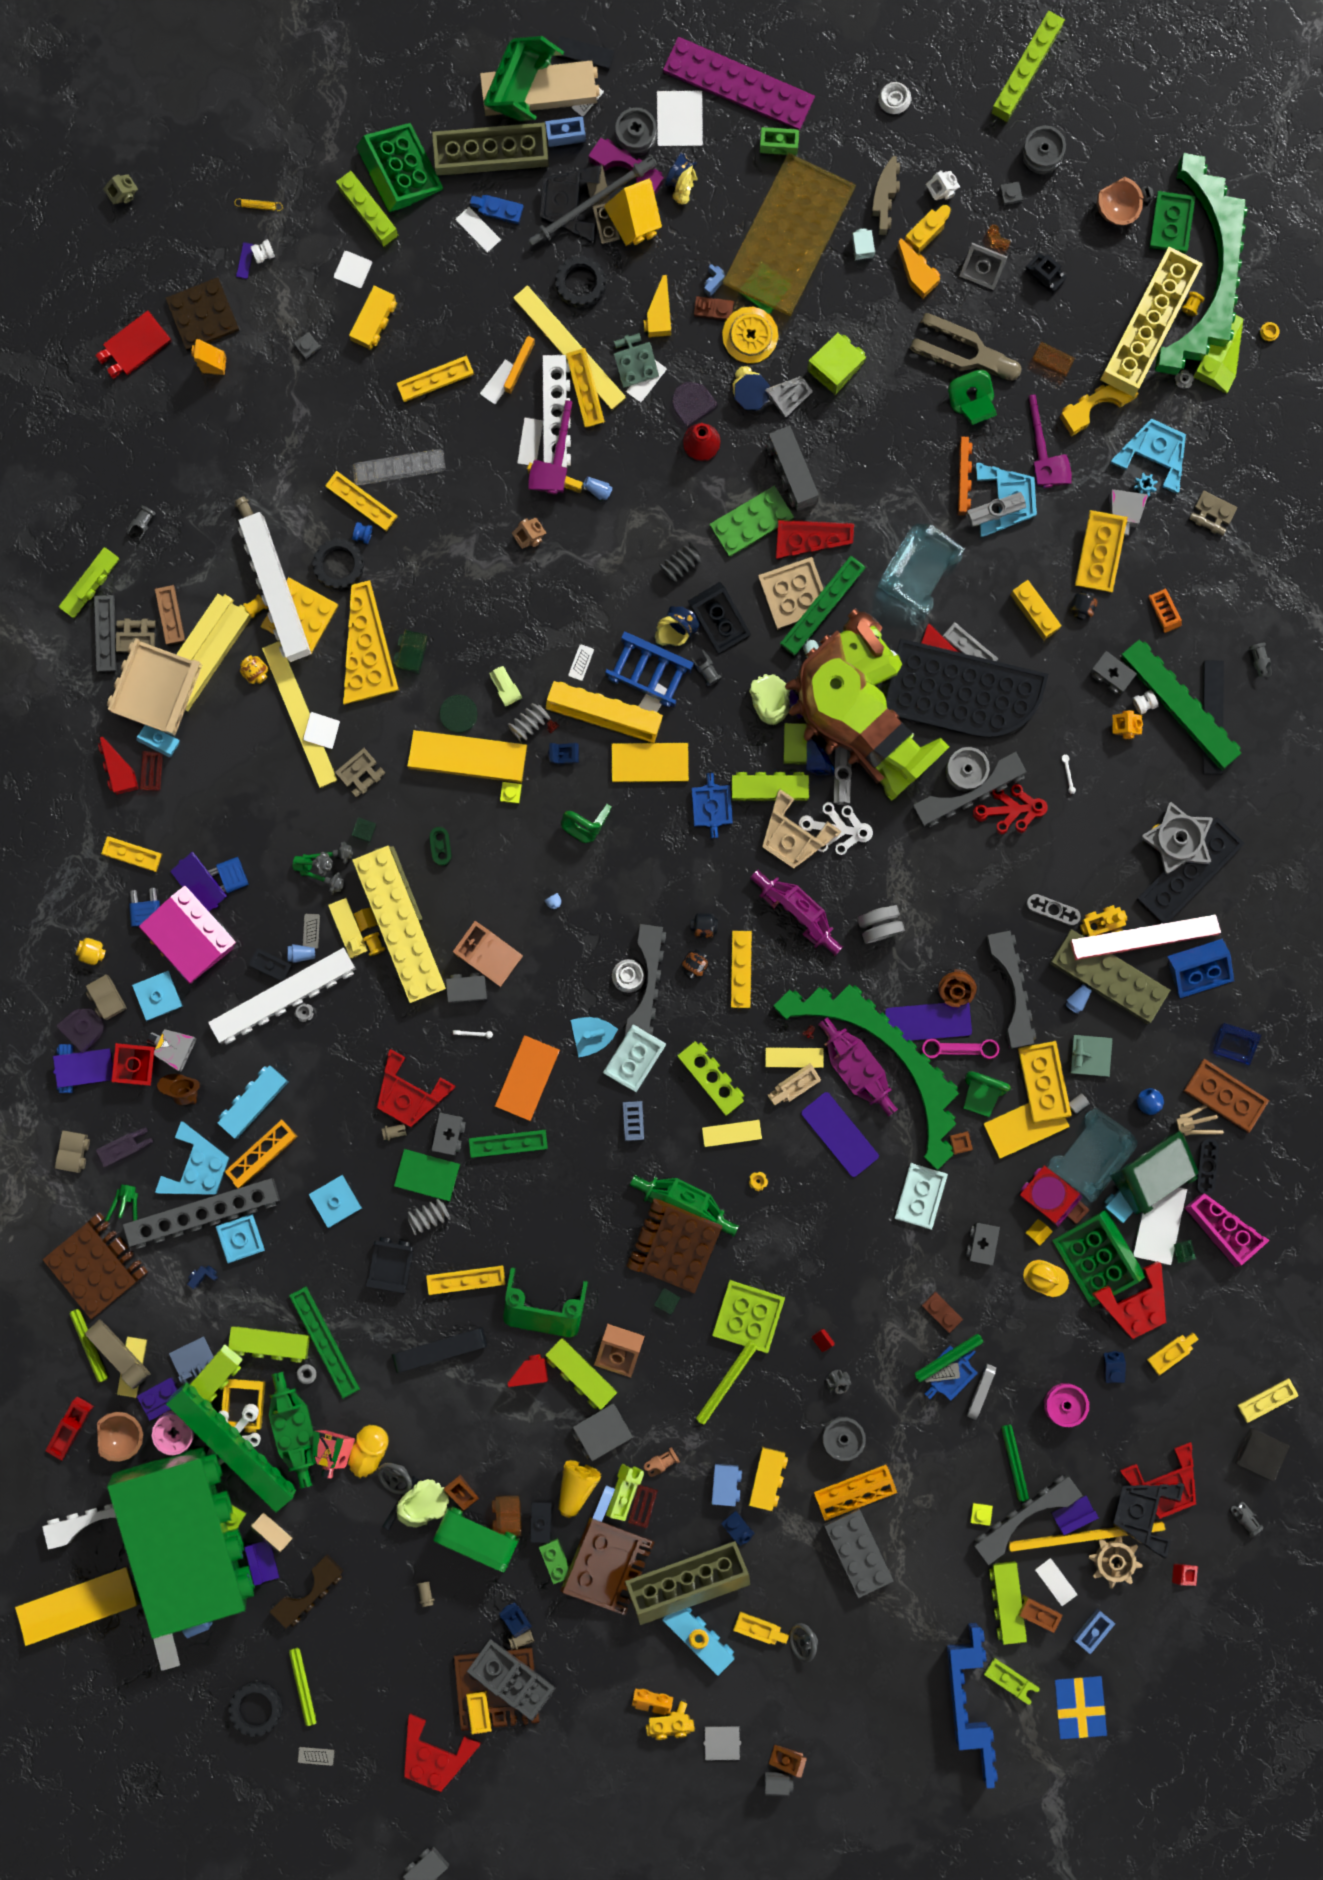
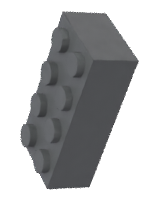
(793, 469)
(858, 1552)

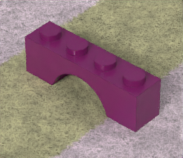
(610, 156)

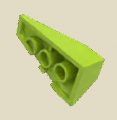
(1220, 364)

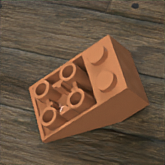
(487, 953)

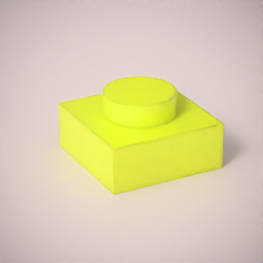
(510, 792)
(981, 1514)

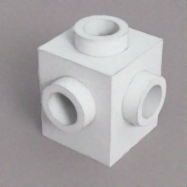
(943, 185)

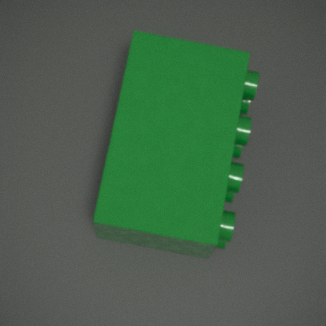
(181, 1541)

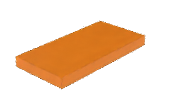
(527, 1078)

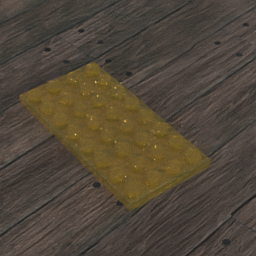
(789, 234)

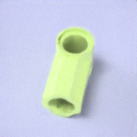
(507, 690)

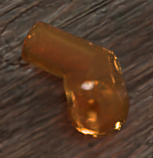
(995, 238)

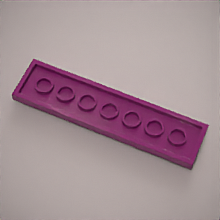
(738, 83)

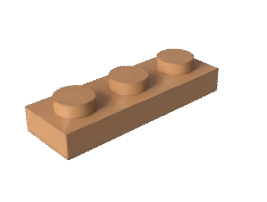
(170, 615)

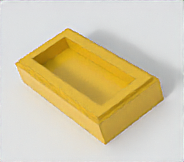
(478, 1712)

